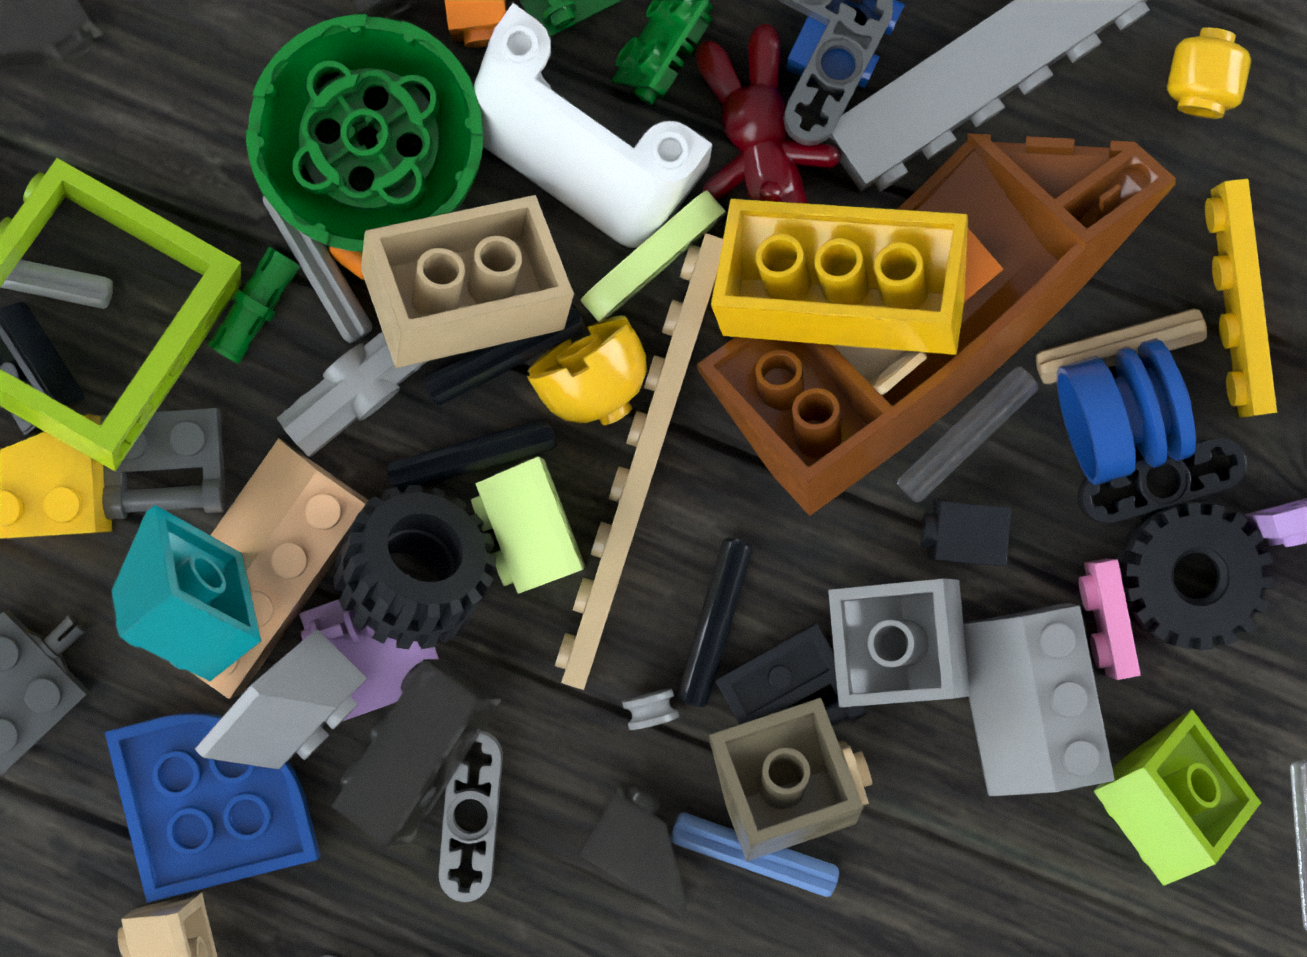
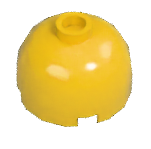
(593, 374)

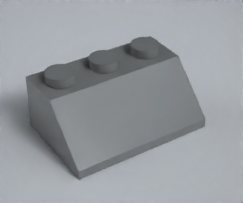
(1035, 702)

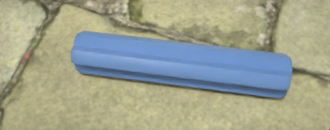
(781, 865)

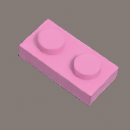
(1114, 642)

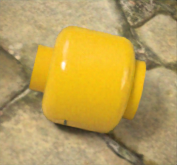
(1209, 73)

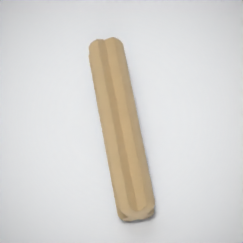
(1174, 330)

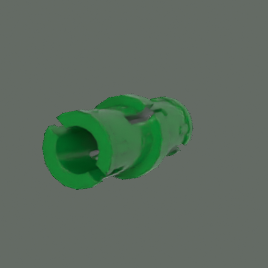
(253, 305)

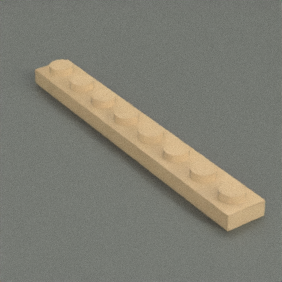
(632, 484)

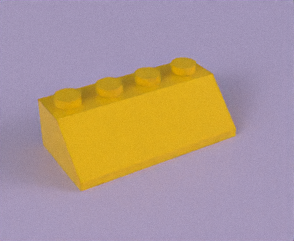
(842, 276)

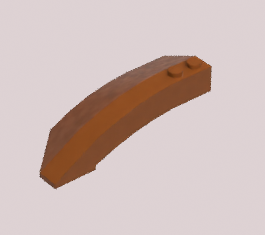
(1047, 220)

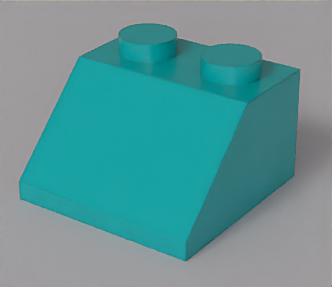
(185, 597)

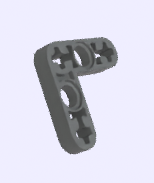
(840, 33)

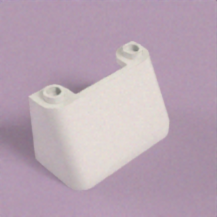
(571, 155)

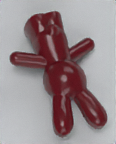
(756, 124)

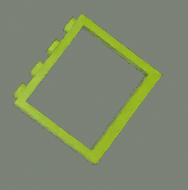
(174, 350)

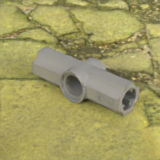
(350, 391)

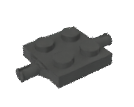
(33, 684)

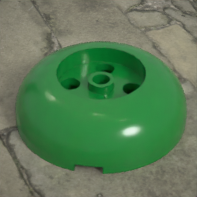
(325, 78)

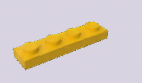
(1238, 275)

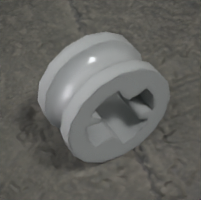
(650, 709)

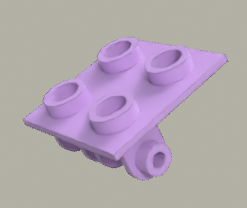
(378, 662)

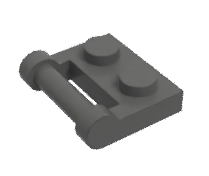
(170, 443)

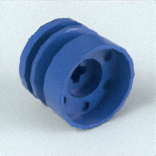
(1138, 408)

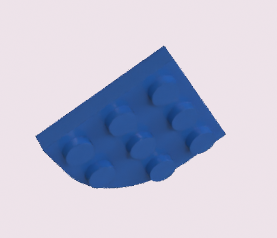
(204, 817)

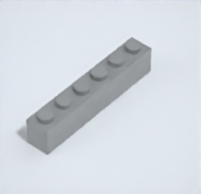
(968, 82)

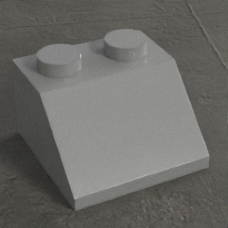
(899, 642)
(287, 707)

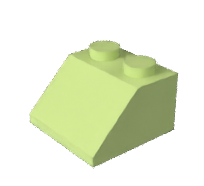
(528, 526)

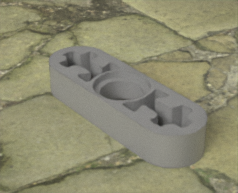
(481, 860)

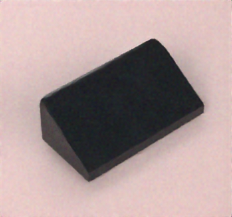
(33, 359)

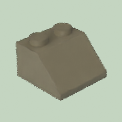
(784, 779)

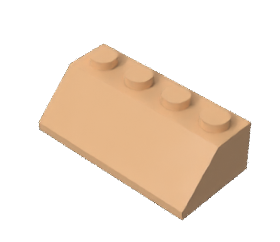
(289, 533)

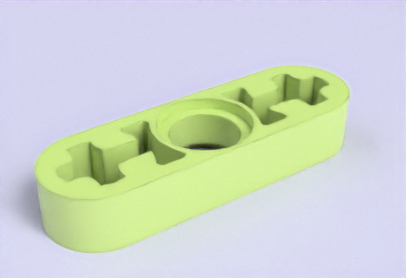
(653, 256)

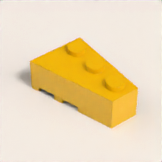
(50, 489)

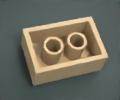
(465, 280)

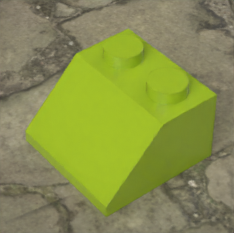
(1179, 799)

